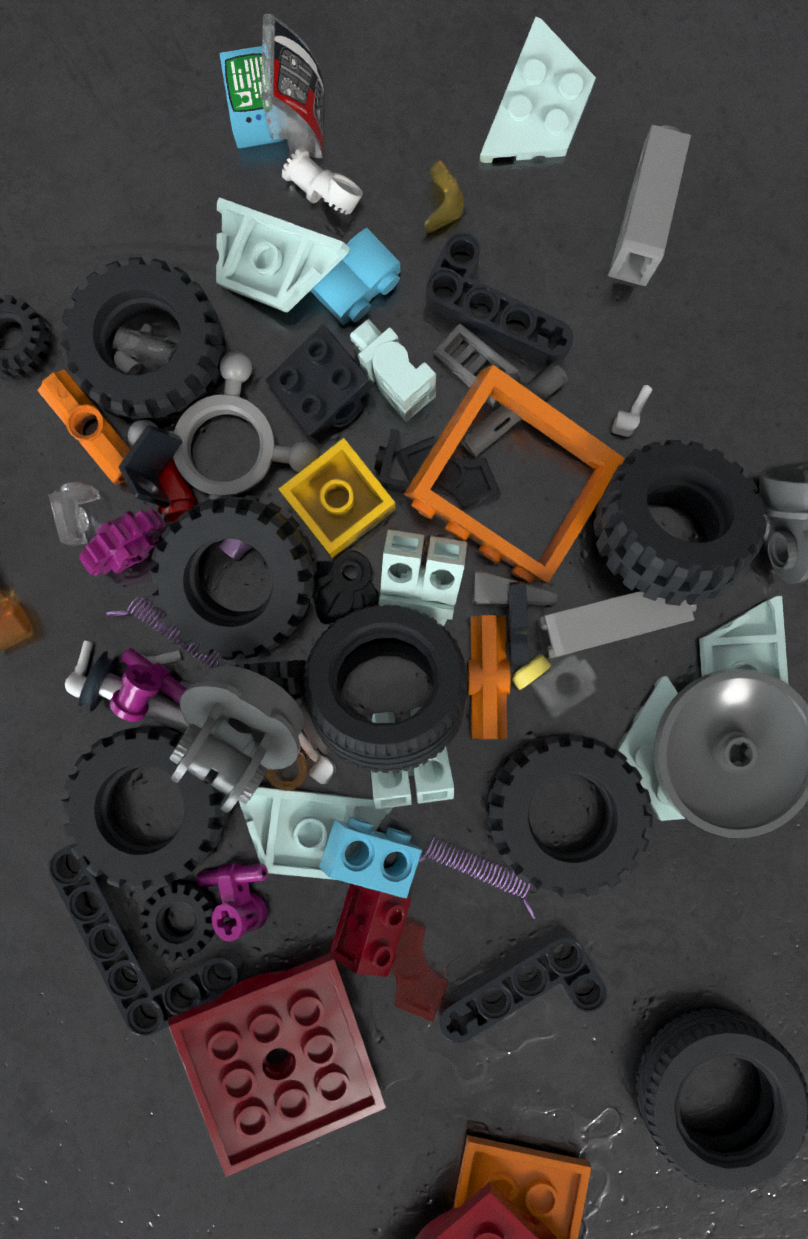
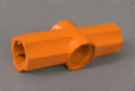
(75, 411)
(488, 677)

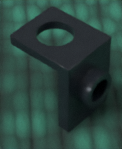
(146, 462)
(384, 463)

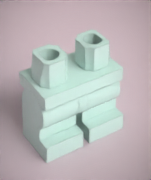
(389, 366)
(422, 587)
(432, 779)

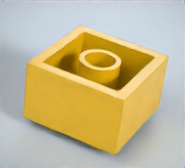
(338, 498)

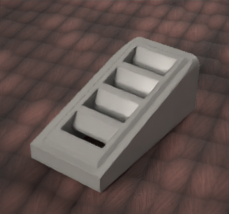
(487, 356)
(492, 592)

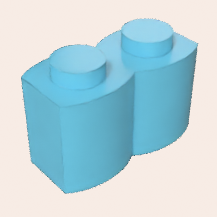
(358, 278)

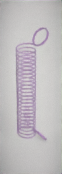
(118, 613)
(525, 900)

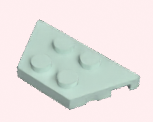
(540, 100)
(271, 257)
(749, 642)
(639, 746)
(295, 826)

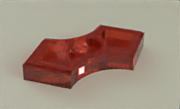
(417, 983)

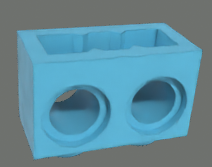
(367, 866)

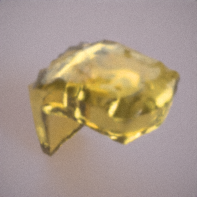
(453, 204)

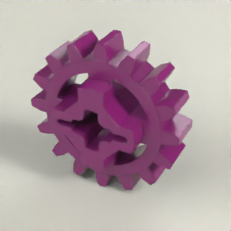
(122, 542)

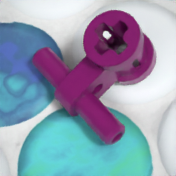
(140, 682)
(235, 898)

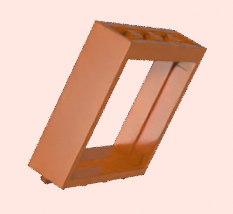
(550, 422)

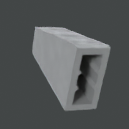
(650, 205)
(608, 622)

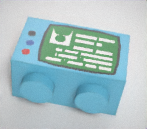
(243, 90)

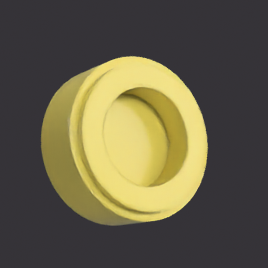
(529, 672)

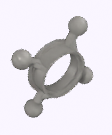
(235, 369)

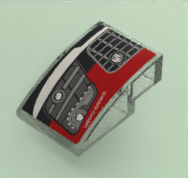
(291, 88)

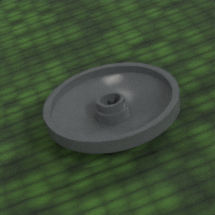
(734, 753)

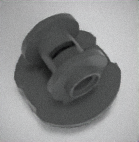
(786, 499)
(236, 732)

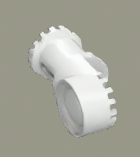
(322, 183)

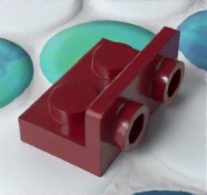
(369, 930)

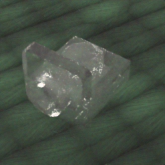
(69, 518)

